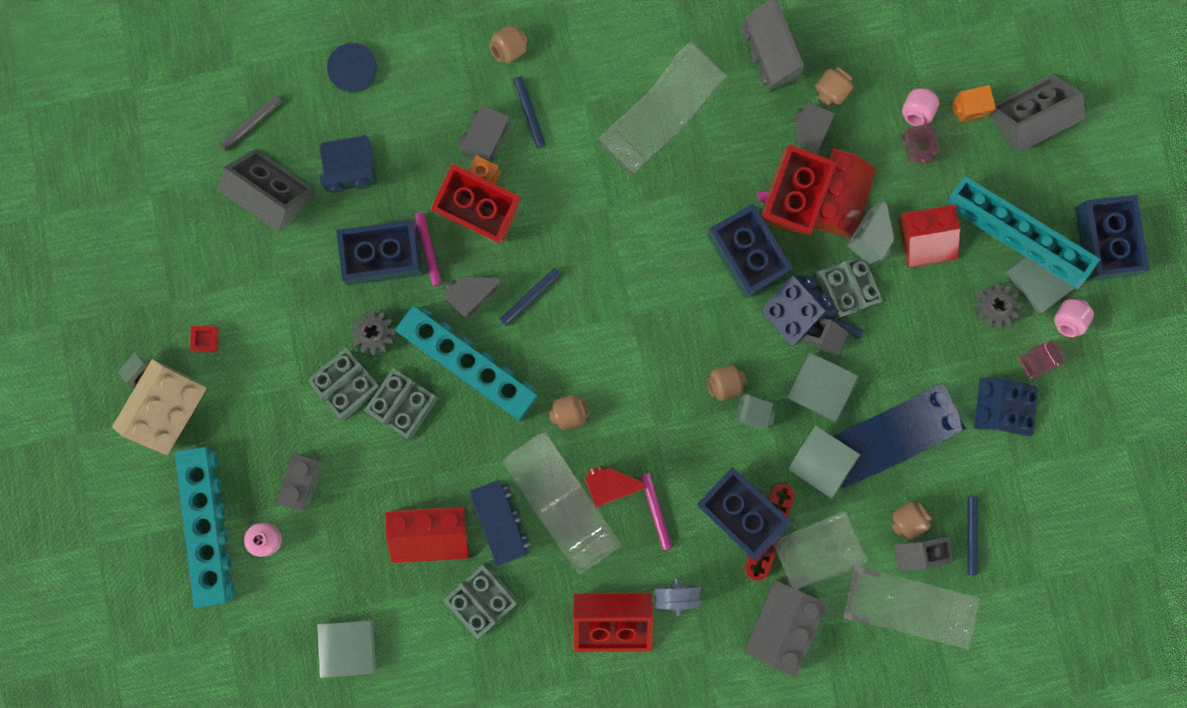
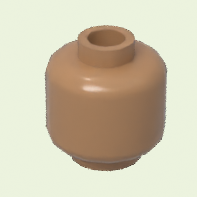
(508, 44)
(834, 86)
(726, 382)
(569, 412)
(911, 520)

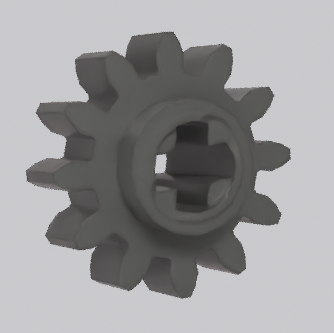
(994, 296)
(372, 323)

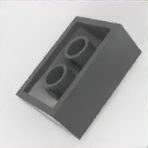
(772, 46)
(1038, 112)
(265, 189)
(785, 628)

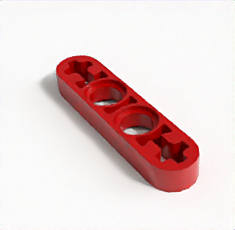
(766, 565)

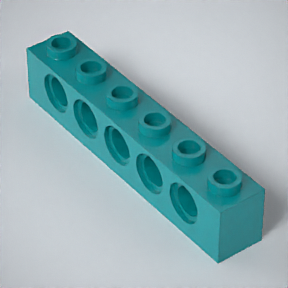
(1022, 232)
(411, 329)
(196, 539)

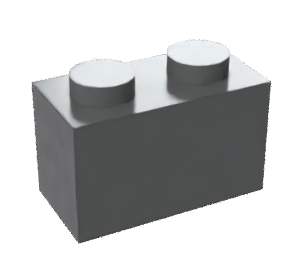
(485, 134)
(300, 482)

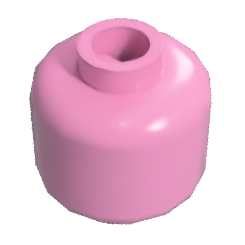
(920, 107)
(1073, 317)
(271, 539)

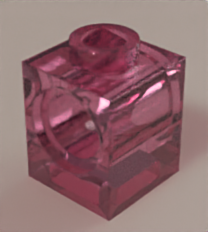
(925, 134)
(1041, 359)

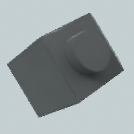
(811, 126)
(471, 293)
(826, 336)
(923, 553)

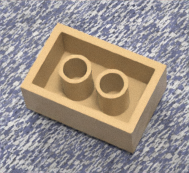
(159, 407)

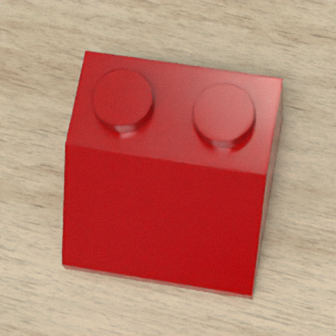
(930, 235)
(610, 485)

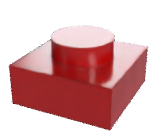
(204, 339)

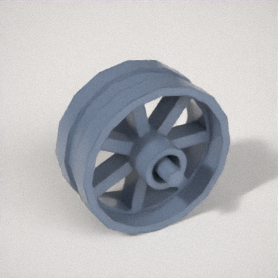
(678, 597)

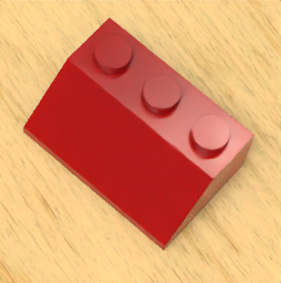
(797, 190)
(846, 194)
(476, 203)
(427, 534)
(612, 622)

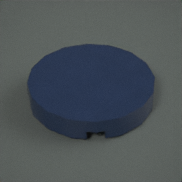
(352, 67)

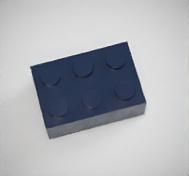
(1113, 234)
(749, 251)
(379, 252)
(744, 514)
(500, 521)

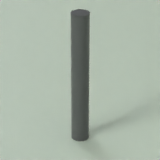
(250, 123)

